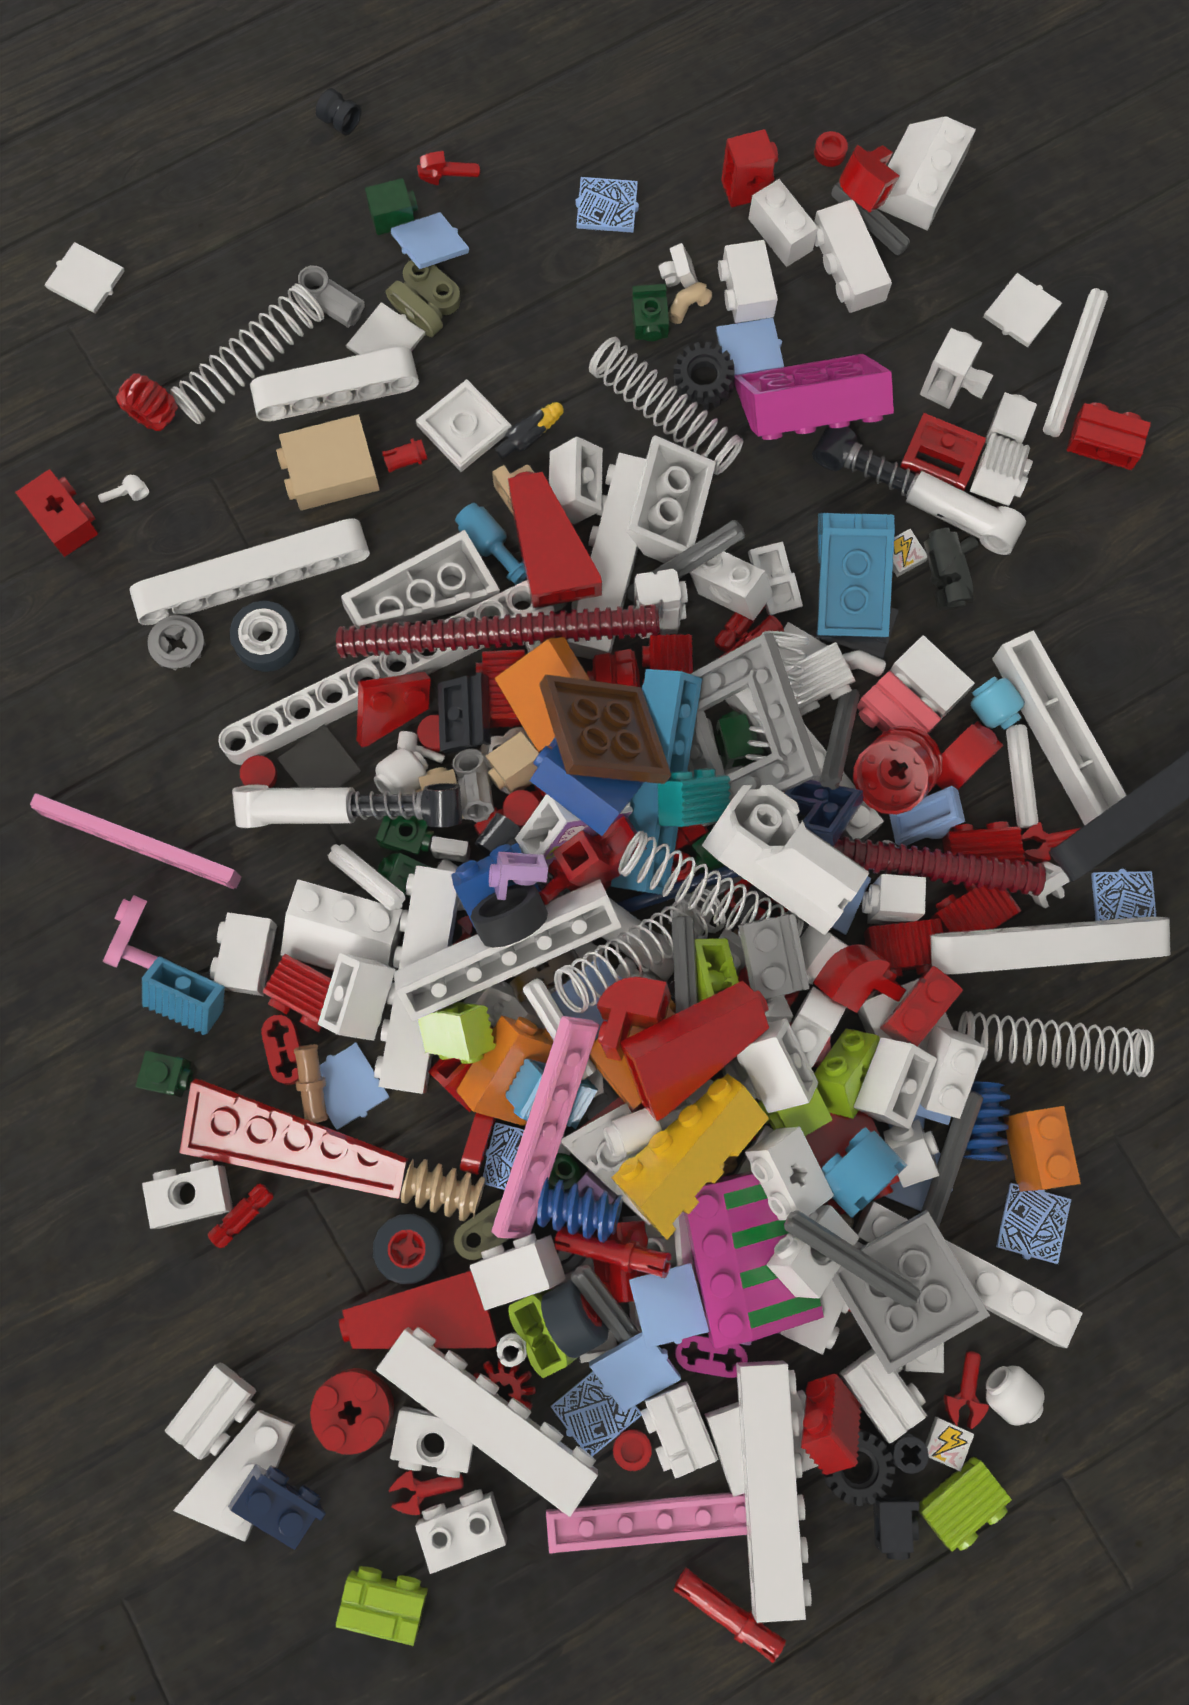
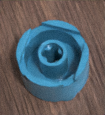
(862, 1172)

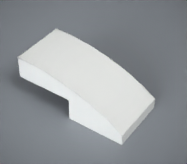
(782, 582)

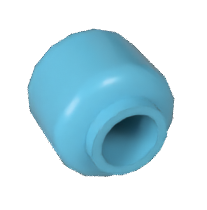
(997, 703)

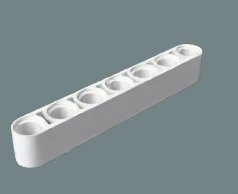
(249, 571)
(1050, 945)

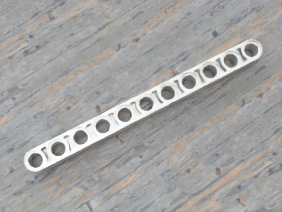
(346, 683)

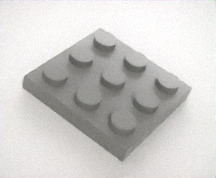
(945, 1299)

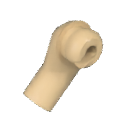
(686, 297)

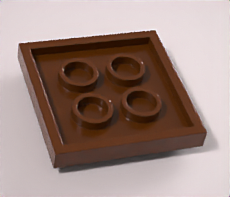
(604, 730)

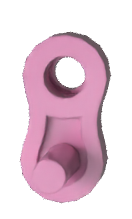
(129, 915)

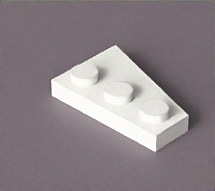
(591, 1149)
(258, 1443)

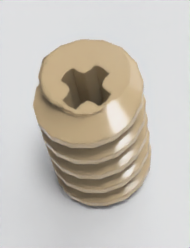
(442, 1190)

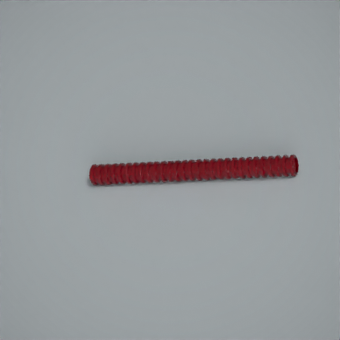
(496, 631)
(945, 866)

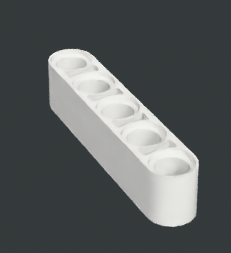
(334, 383)

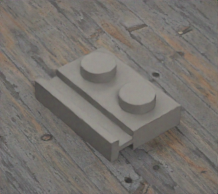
(774, 956)

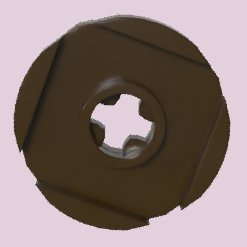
(544, 972)

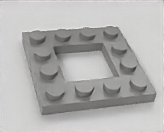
(763, 671)

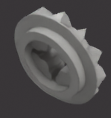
(175, 627)

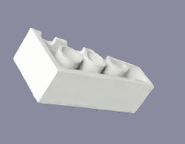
(424, 587)

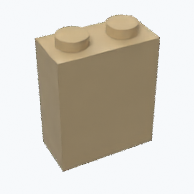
(327, 462)

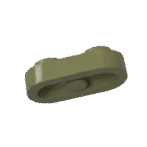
(430, 284)
(407, 302)
(482, 1225)

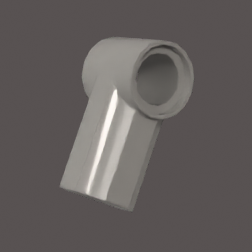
(331, 297)
(474, 785)

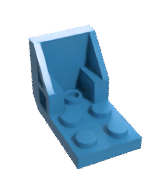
(855, 574)

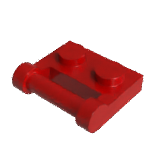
(947, 444)

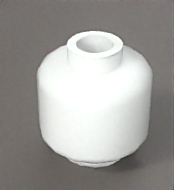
(400, 772)
(1015, 1395)

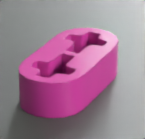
(709, 1366)

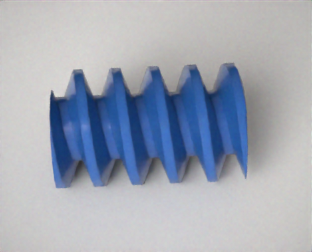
(985, 1131)
(578, 1210)

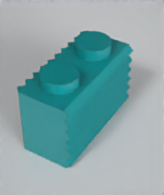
(692, 799)

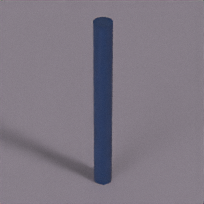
(648, 899)

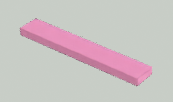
(135, 841)
(545, 1126)
(646, 1522)

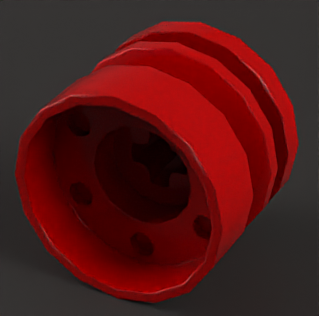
(886, 784)

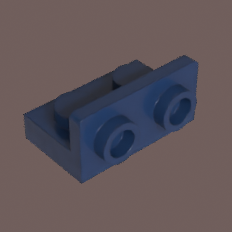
(277, 1506)

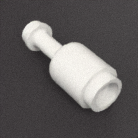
(633, 1131)

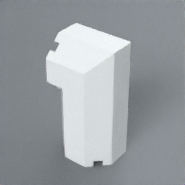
(783, 858)

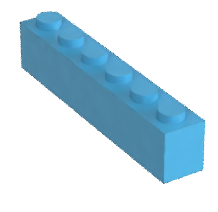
(673, 708)

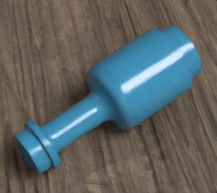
(489, 539)

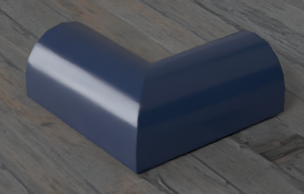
(826, 810)

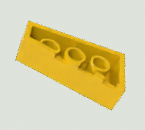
(690, 1153)

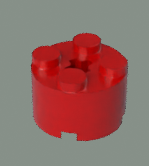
(339, 1431)

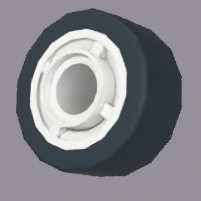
(260, 618)

